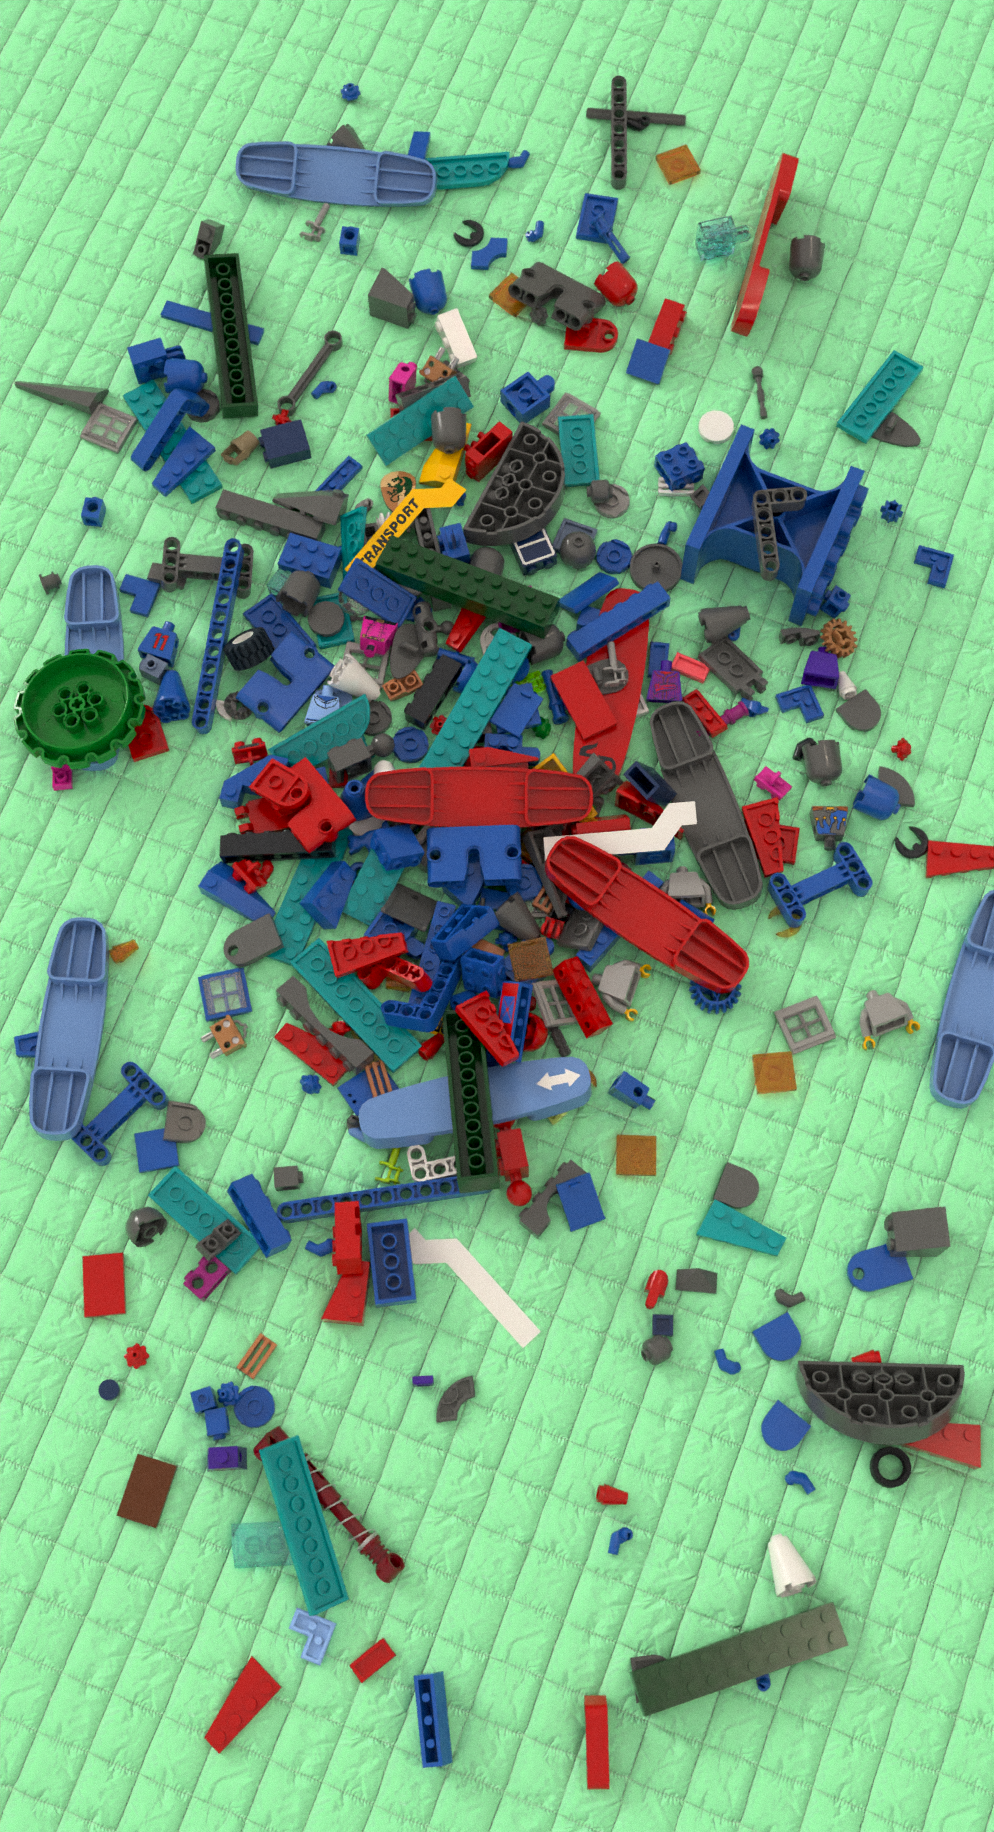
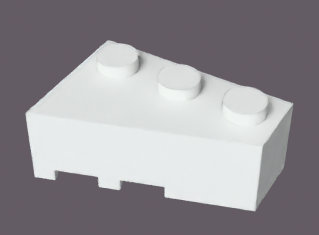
(455, 338)

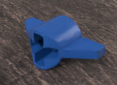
(754, 707)

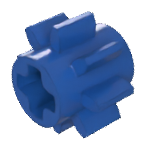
(891, 511)

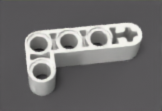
(429, 1167)

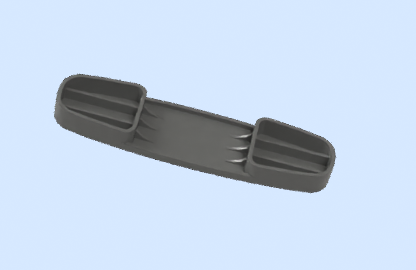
(720, 836)

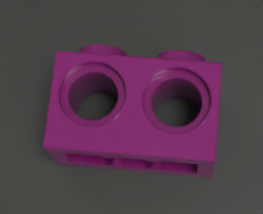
(211, 1280)

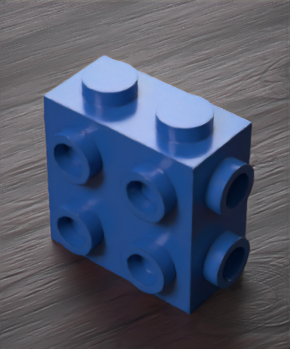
(679, 466)
(396, 847)
(483, 972)

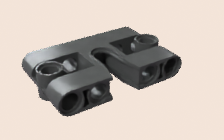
(574, 302)

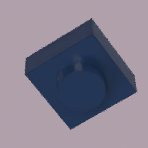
(662, 1325)

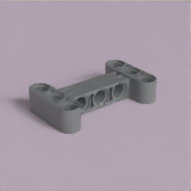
(201, 567)

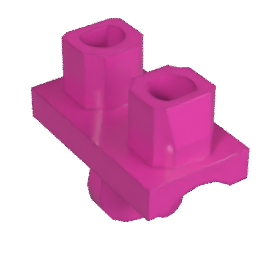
(772, 783)

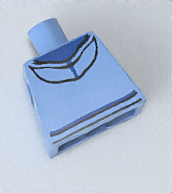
(322, 705)

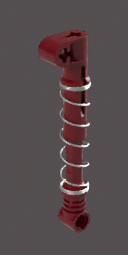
(387, 1565)

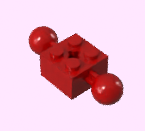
(513, 1163)

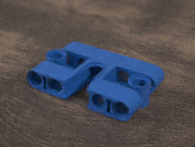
(280, 699)
(458, 843)

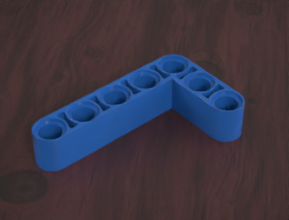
(164, 425)
(430, 1011)

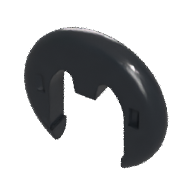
(476, 237)
(918, 850)

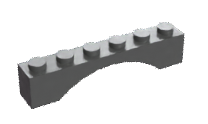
(350, 1051)

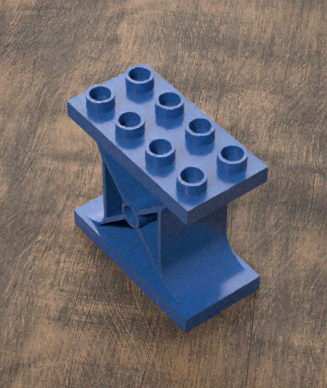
(806, 539)

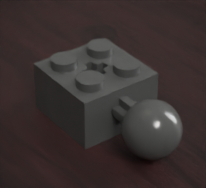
(356, 756)

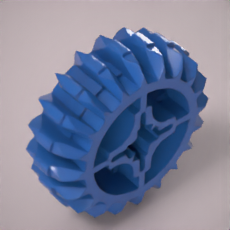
(715, 1004)

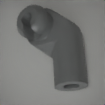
(787, 1299)

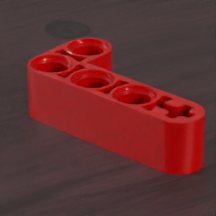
(398, 970)
(596, 1742)

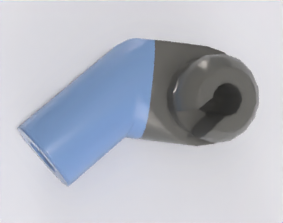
(354, 1127)

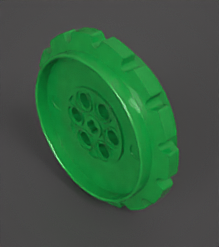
(44, 699)

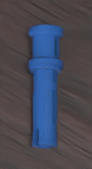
(604, 232)
(556, 704)

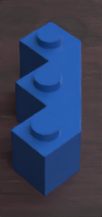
(237, 785)

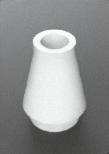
(846, 686)

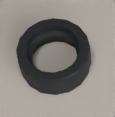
(906, 1471)

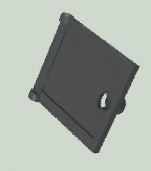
(410, 907)

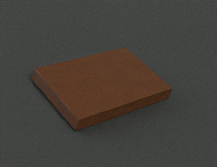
(147, 1491)

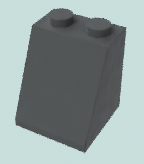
(391, 300)
(917, 1232)

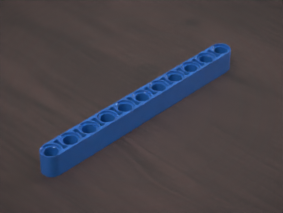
(218, 644)
(376, 1203)

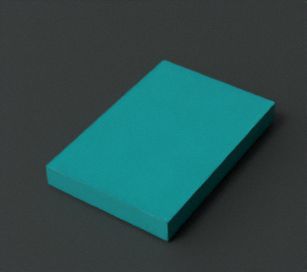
(346, 633)

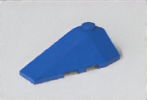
(224, 889)

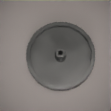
(655, 564)

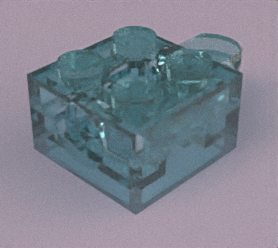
(719, 237)

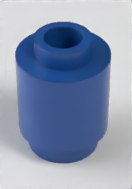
(460, 998)

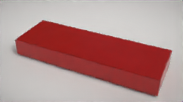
(708, 716)

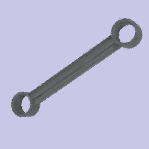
(311, 371)

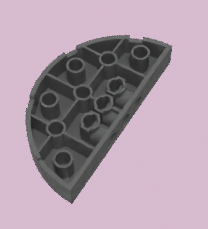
(521, 492)
(882, 1399)

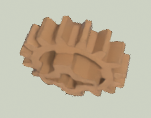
(838, 638)

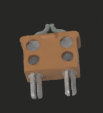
(439, 369)
(227, 1036)

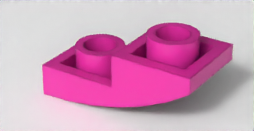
(62, 778)

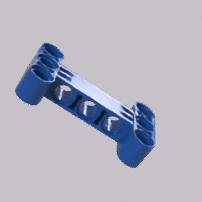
(819, 884)
(119, 1112)

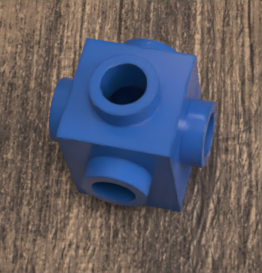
(835, 601)

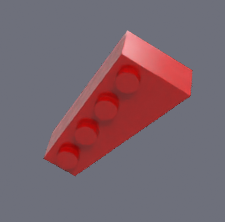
(954, 1443)

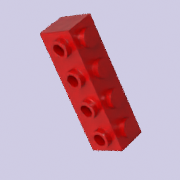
(582, 997)

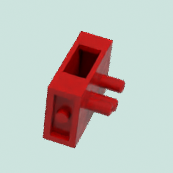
(487, 452)
(601, 824)

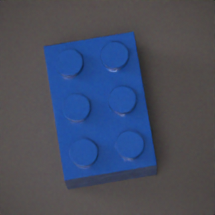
(311, 556)

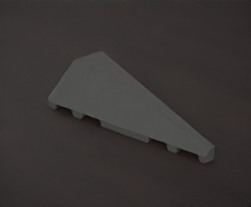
(79, 397)
(599, 775)
(535, 846)

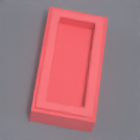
(690, 668)

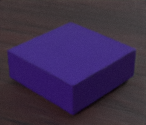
(419, 1381)

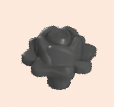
(539, 315)

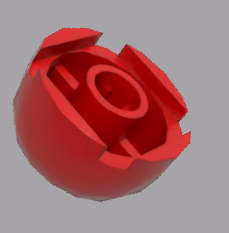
(535, 1033)

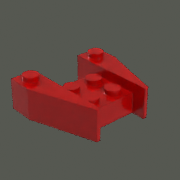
(498, 758)

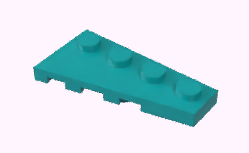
(352, 534)
(733, 1227)

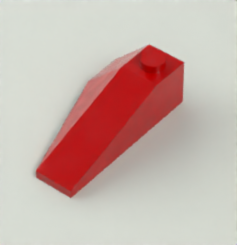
(633, 802)

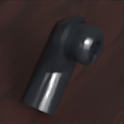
(639, 125)
(798, 750)

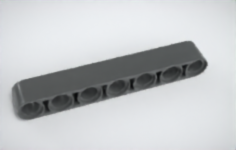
(618, 125)

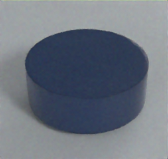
(109, 1390)

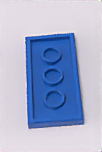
(377, 592)
(275, 621)

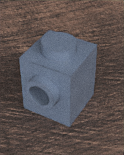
(153, 669)

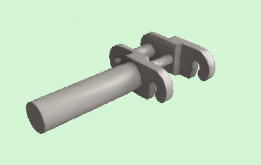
(316, 225)
(613, 668)

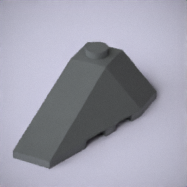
(324, 505)

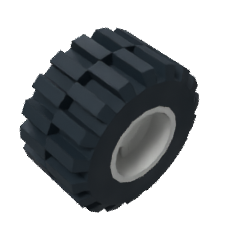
(248, 649)

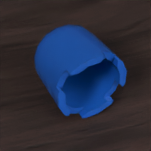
(428, 291)
(185, 375)
(877, 799)

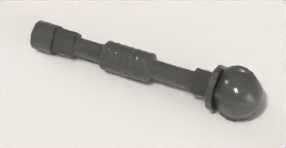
(757, 373)

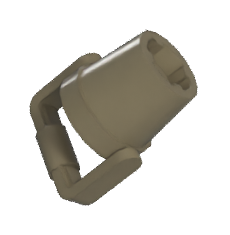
(243, 446)

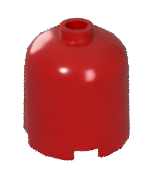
(617, 285)

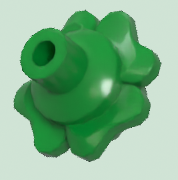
(544, 729)

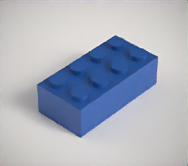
(391, 1263)

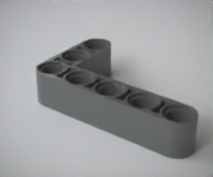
(761, 527)

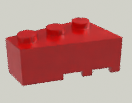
(668, 324)
(347, 1238)
(349, 1298)

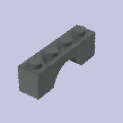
(536, 1217)

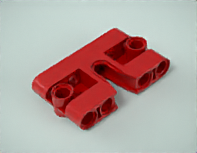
(322, 813)

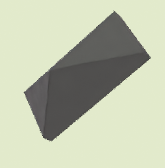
(696, 1280)

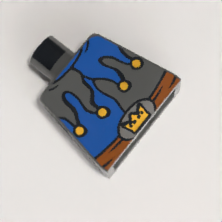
(828, 824)

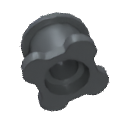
(50, 581)

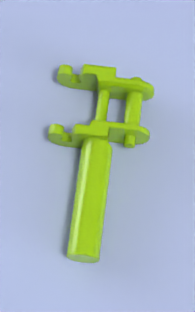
(391, 1164)

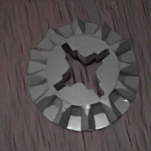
(230, 707)

